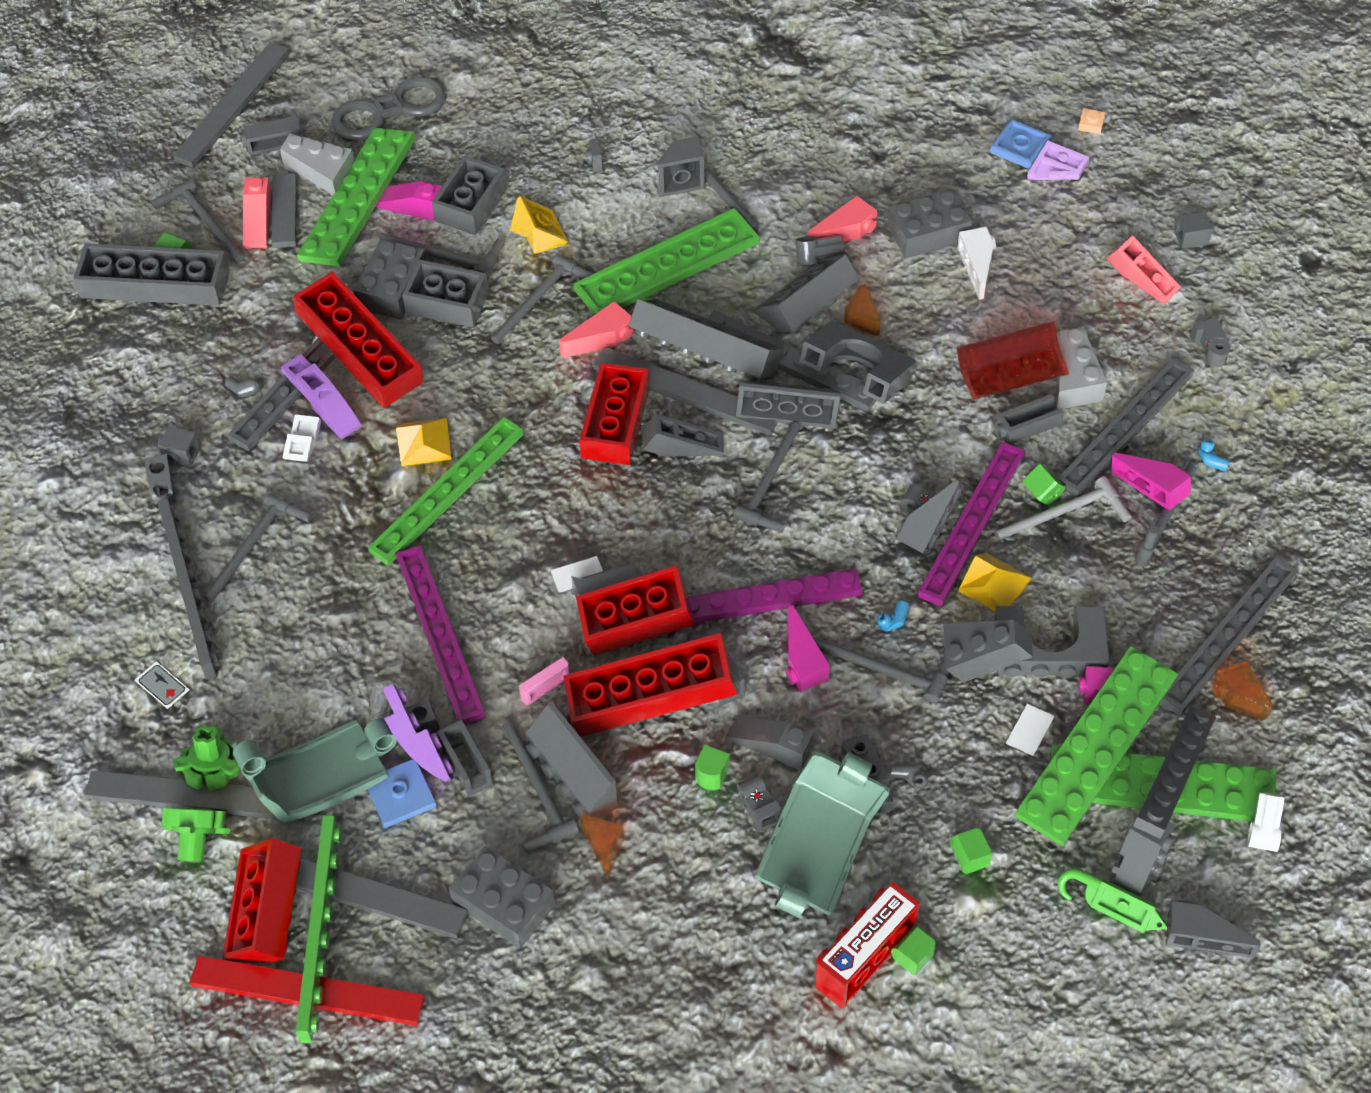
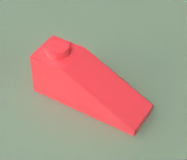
(256, 212)
(849, 221)
(1143, 270)
(602, 330)

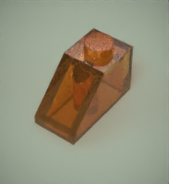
(1242, 691)

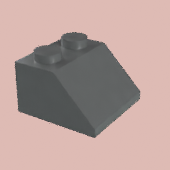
(681, 168)

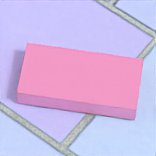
(544, 681)

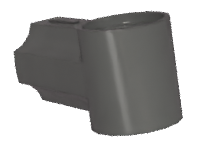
(813, 249)

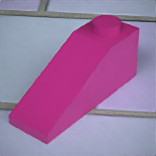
(410, 199)
(1153, 478)
(805, 660)

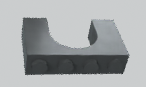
(837, 342)
(1088, 650)

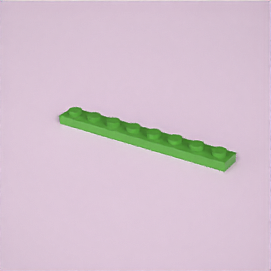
(445, 491)
(318, 937)

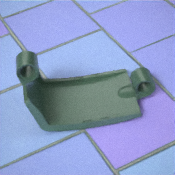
(318, 771)
(820, 832)

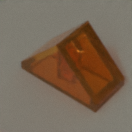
(862, 312)
(604, 840)

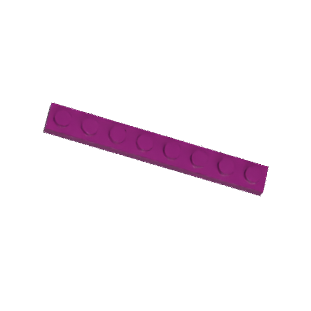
(971, 524)
(775, 595)
(440, 636)

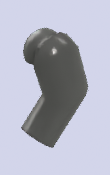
(244, 388)
(910, 773)

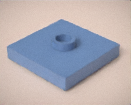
(1020, 143)
(401, 794)

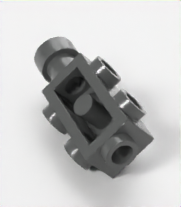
(870, 752)

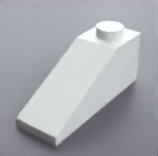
(976, 252)

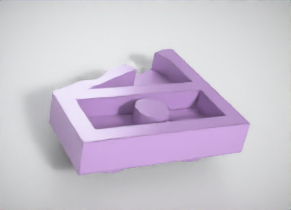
(1057, 164)

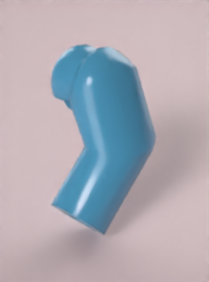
(1210, 458)
(896, 620)

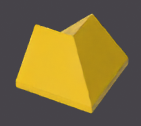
(537, 225)
(424, 441)
(993, 582)

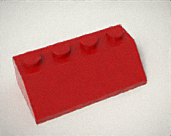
(262, 902)

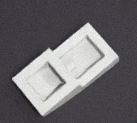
(302, 438)

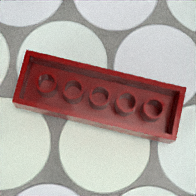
(358, 339)
(650, 685)

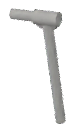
(1103, 490)

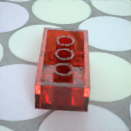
(1012, 360)

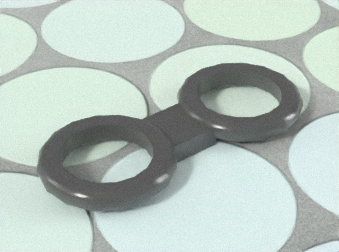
(388, 107)

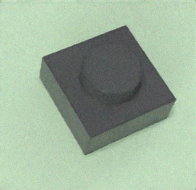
(594, 155)

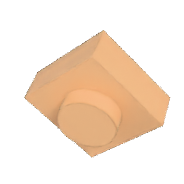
(1091, 121)

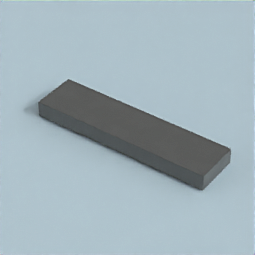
(284, 210)

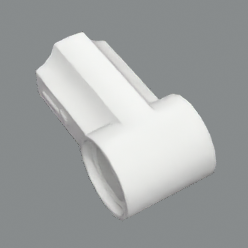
(1266, 829)

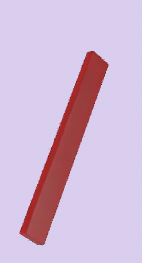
(286, 988)

